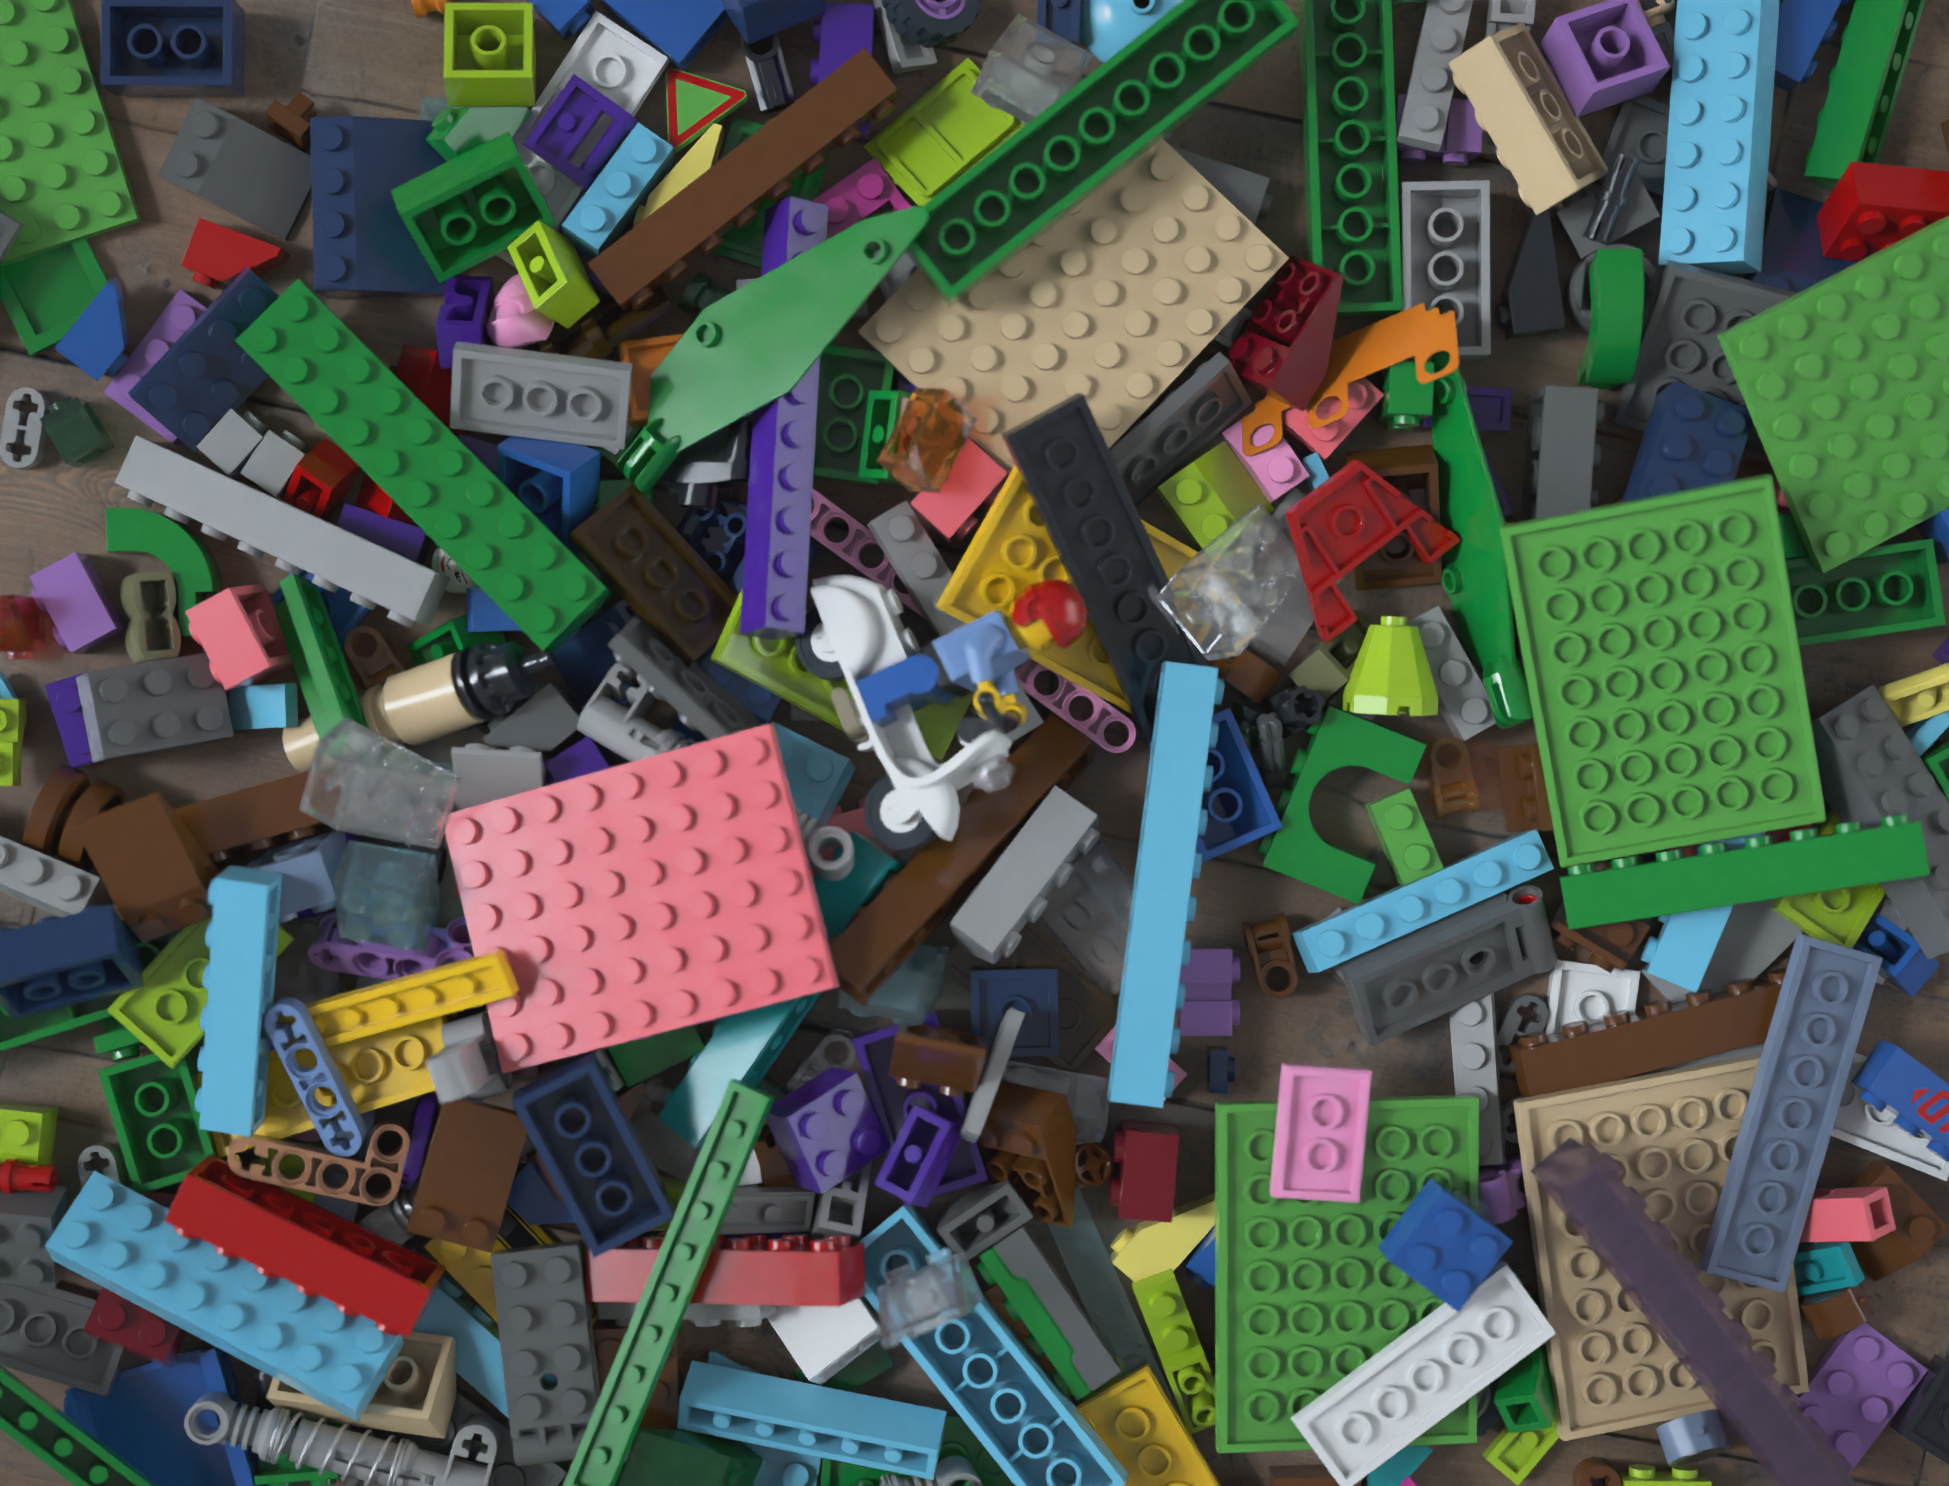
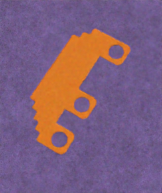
(1361, 354)

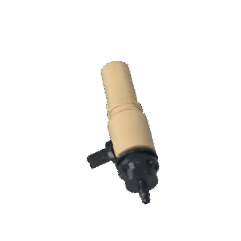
(436, 698)

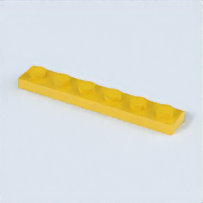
(410, 999)

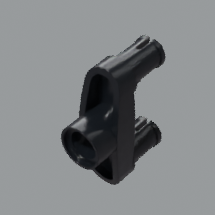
(701, 480)

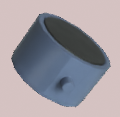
(1693, 1438)

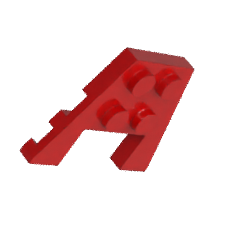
(1345, 525)

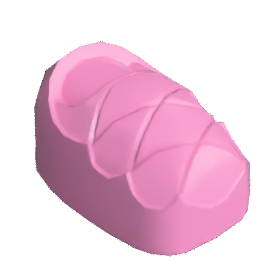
(514, 318)

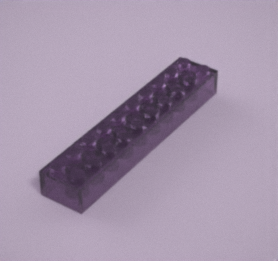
(1689, 1317)

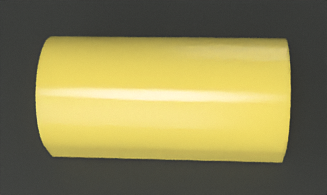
(1918, 695)

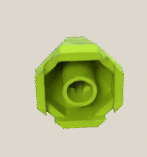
(1391, 673)

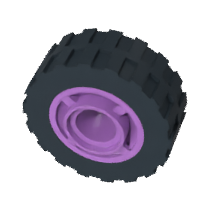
(931, 21)

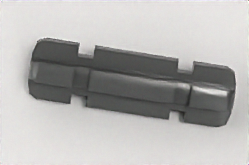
(1272, 749)

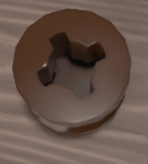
(1095, 1166)
(1592, 1471)

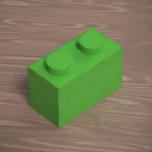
(1403, 836)

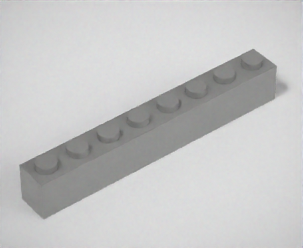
(282, 530)

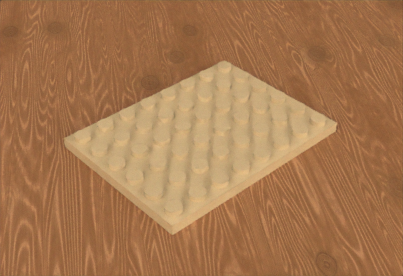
(1091, 307)
(1674, 1147)

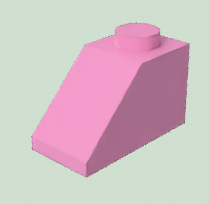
(1273, 469)

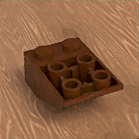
(1033, 1145)

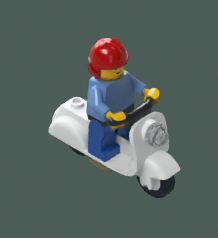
(861, 640)

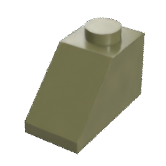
(1331, 663)

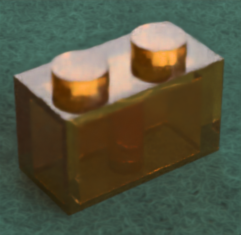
(927, 440)

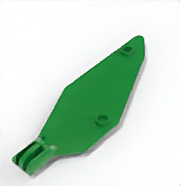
(762, 340)
(1476, 566)

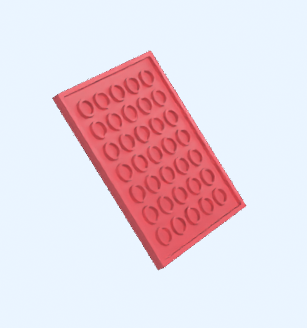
(642, 898)

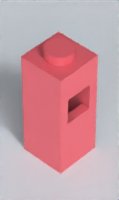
(1848, 1215)

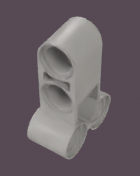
(468, 1061)

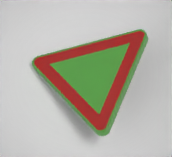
(696, 105)

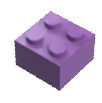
(1604, 55)

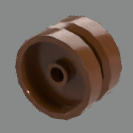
(62, 804)

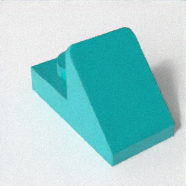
(1825, 1267)

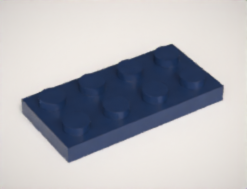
(206, 367)

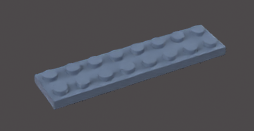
(1790, 1113)

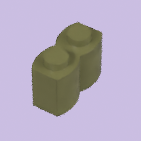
(149, 604)

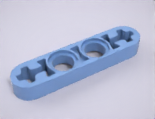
(308, 1079)

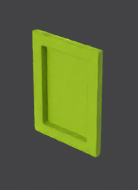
(941, 136)

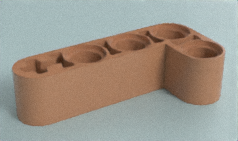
(317, 1159)

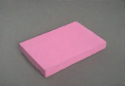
(1320, 1132)

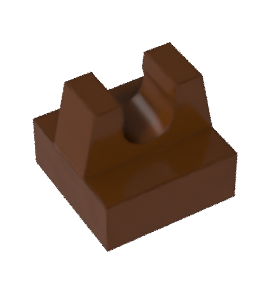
(292, 120)

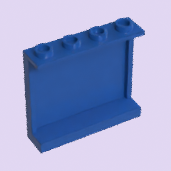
(147, 1420)

